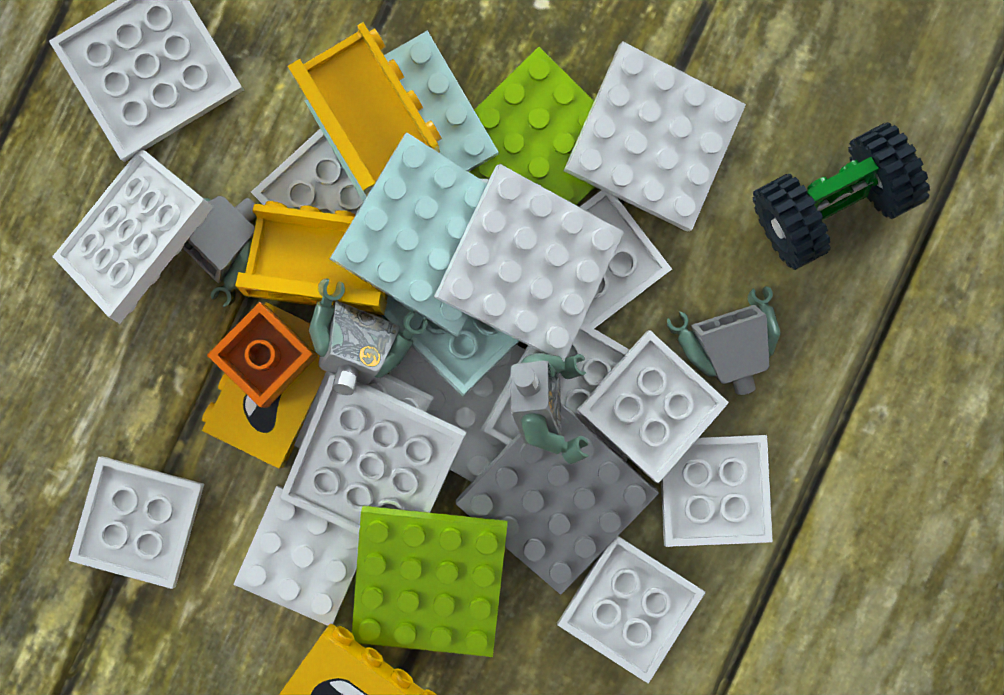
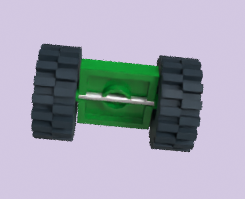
(880, 169)

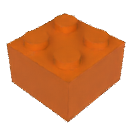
(262, 355)

